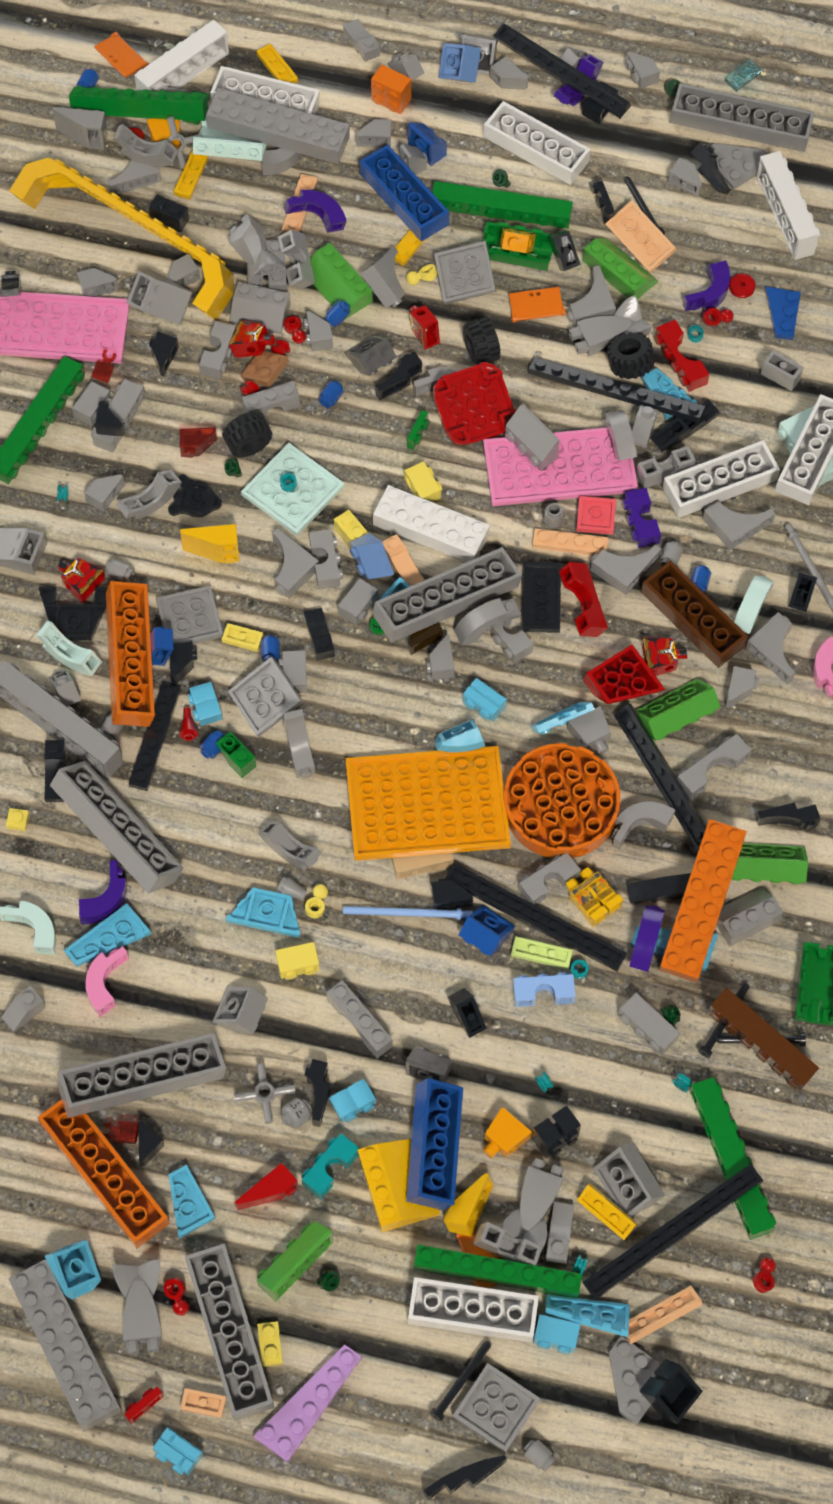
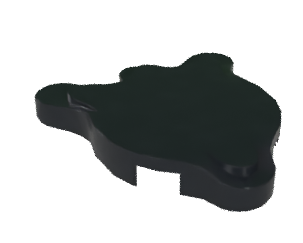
(194, 499)

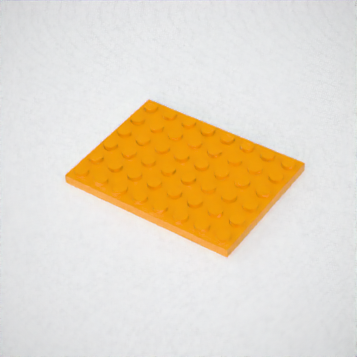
(427, 803)

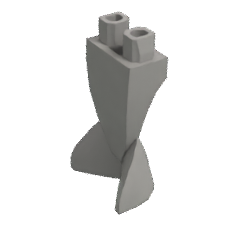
(251, 246)
(601, 330)
(536, 1199)
(140, 1314)

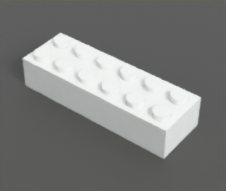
(185, 60)
(267, 89)
(536, 143)
(787, 205)
(810, 455)
(721, 478)
(430, 524)
(473, 1309)

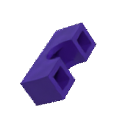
(644, 531)

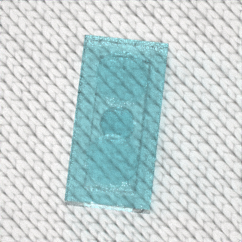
(743, 75)

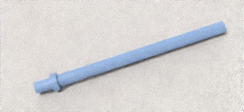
(407, 912)

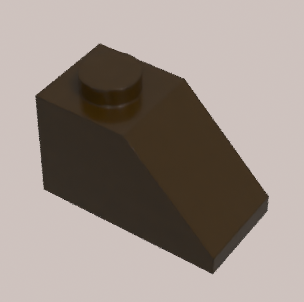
(425, 637)

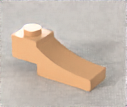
(401, 561)

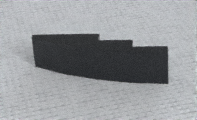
(681, 428)
(658, 889)
(471, 1473)

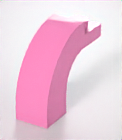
(822, 667)
(96, 977)

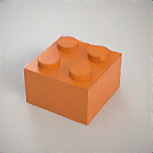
(391, 89)

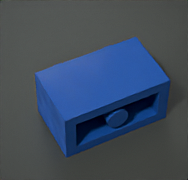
(161, 645)

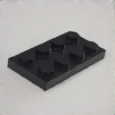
(541, 597)

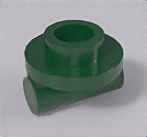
(671, 87)
(500, 178)
(232, 468)
(671, 1014)
(329, 1281)

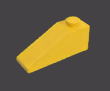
(467, 1208)

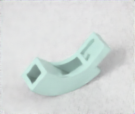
(753, 602)
(66, 652)
(29, 913)

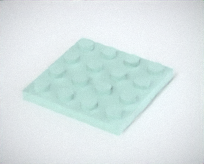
(299, 507)

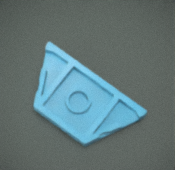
(266, 912)

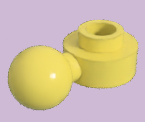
(426, 273)
(319, 892)

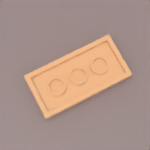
(641, 236)

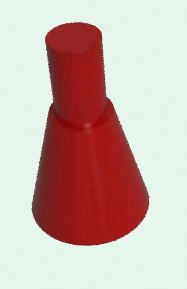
(188, 729)

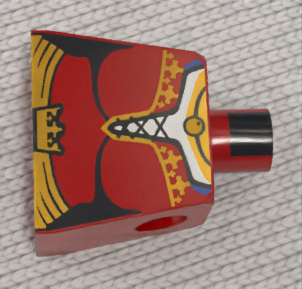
(423, 319)
(250, 339)
(81, 578)
(662, 655)

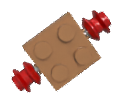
(265, 368)

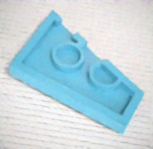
(562, 717)
(188, 1201)

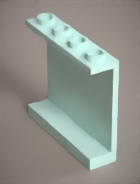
(226, 145)

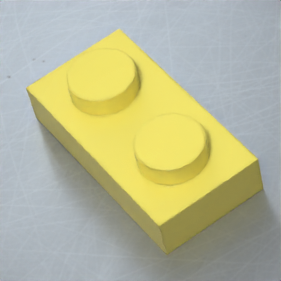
(242, 637)
(270, 1344)

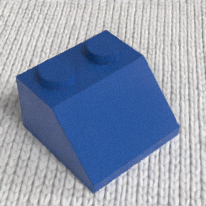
(427, 142)
(486, 930)

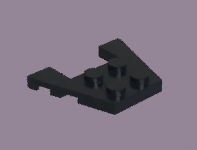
(74, 620)

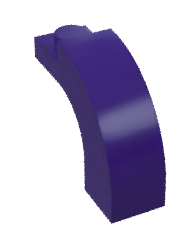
(588, 65)
(319, 204)
(713, 296)
(99, 908)
(647, 938)

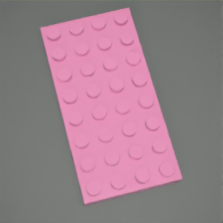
(63, 326)
(583, 468)

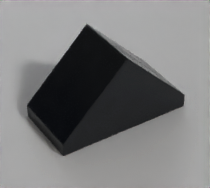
(107, 422)
(803, 591)
(149, 1143)

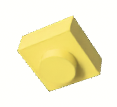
(17, 819)

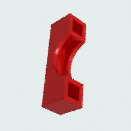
(691, 373)
(578, 580)

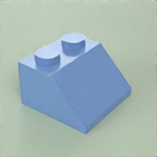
(459, 62)
(370, 557)

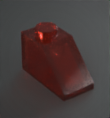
(196, 440)

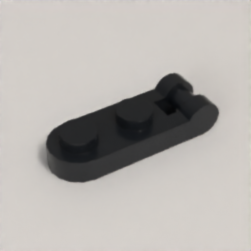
(603, 200)

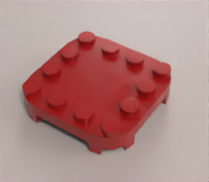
(473, 404)

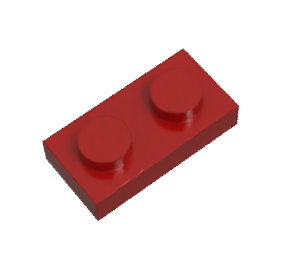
(149, 1399)

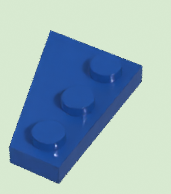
(784, 310)

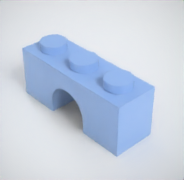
(559, 985)

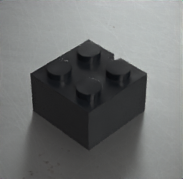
(553, 1137)
(671, 1391)

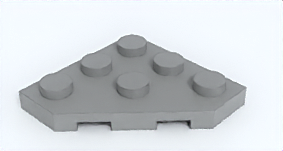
(737, 163)
(630, 1372)

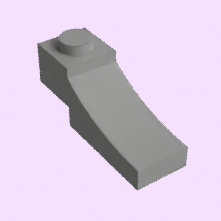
(362, 40)
(559, 1233)

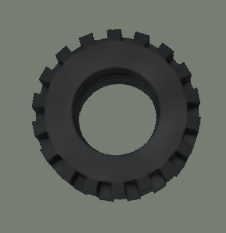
(481, 341)
(631, 355)
(247, 434)

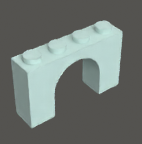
(790, 431)

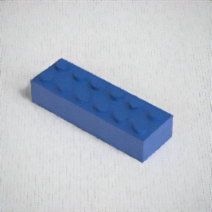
(404, 193)
(435, 1144)

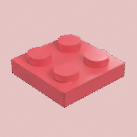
(596, 515)

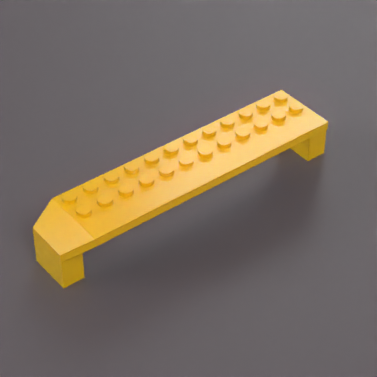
(50, 174)

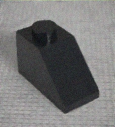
(163, 351)
(181, 661)
(449, 895)
(467, 1012)

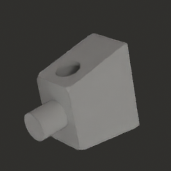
(591, 730)

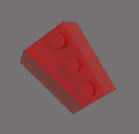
(622, 678)

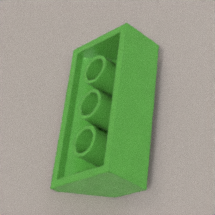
(618, 268)
(338, 280)
(678, 708)
(772, 863)
(295, 1260)

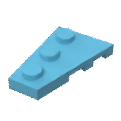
(660, 383)

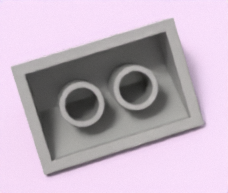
(260, 306)
(532, 438)
(748, 916)
(629, 1180)

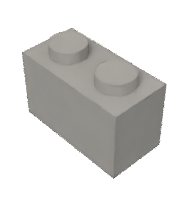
(782, 370)
(87, 405)
(358, 601)
(294, 668)

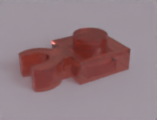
(103, 370)
(124, 1132)

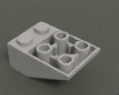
(82, 126)
(159, 296)
(21, 549)

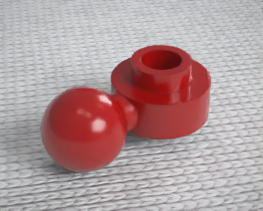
(725, 316)
(293, 326)
(764, 1280)
(180, 1306)

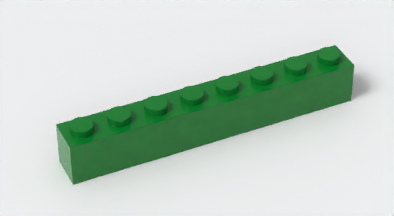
(141, 103)
(504, 205)
(38, 417)
(731, 1154)
(497, 1271)

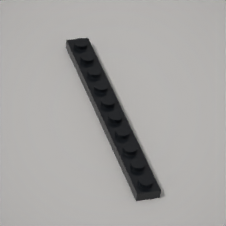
(562, 71)
(616, 389)
(662, 774)
(537, 918)
(672, 1232)

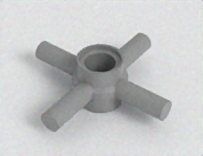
(184, 140)
(264, 1101)

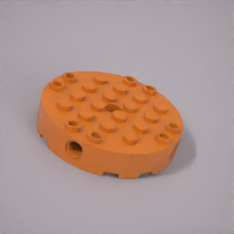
(558, 827)

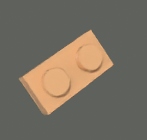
(203, 1403)

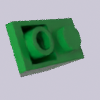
(236, 754)

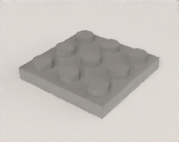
(465, 272)
(191, 615)
(265, 696)
(496, 1408)

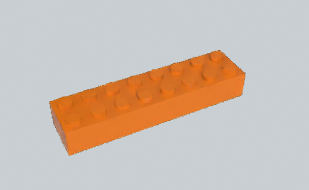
(129, 654)
(703, 901)
(105, 1174)

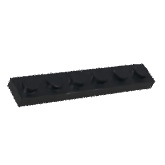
(154, 737)

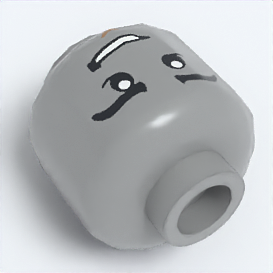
(296, 1113)

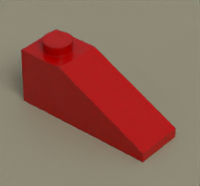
(271, 1188)

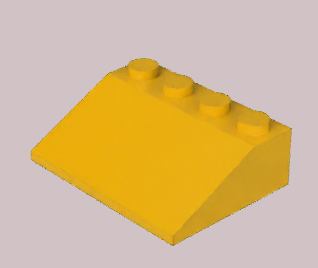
(386, 1176)

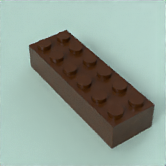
(694, 614)
(763, 1039)

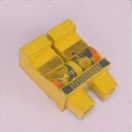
(593, 896)

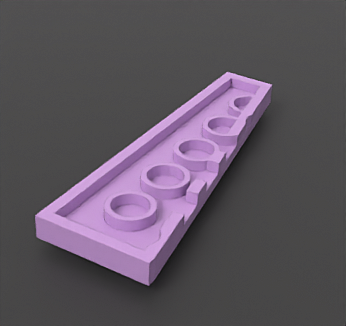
(298, 1416)

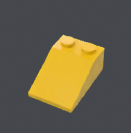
(212, 542)

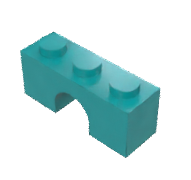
(340, 1151)

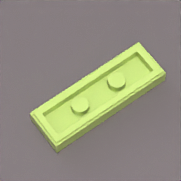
(541, 952)

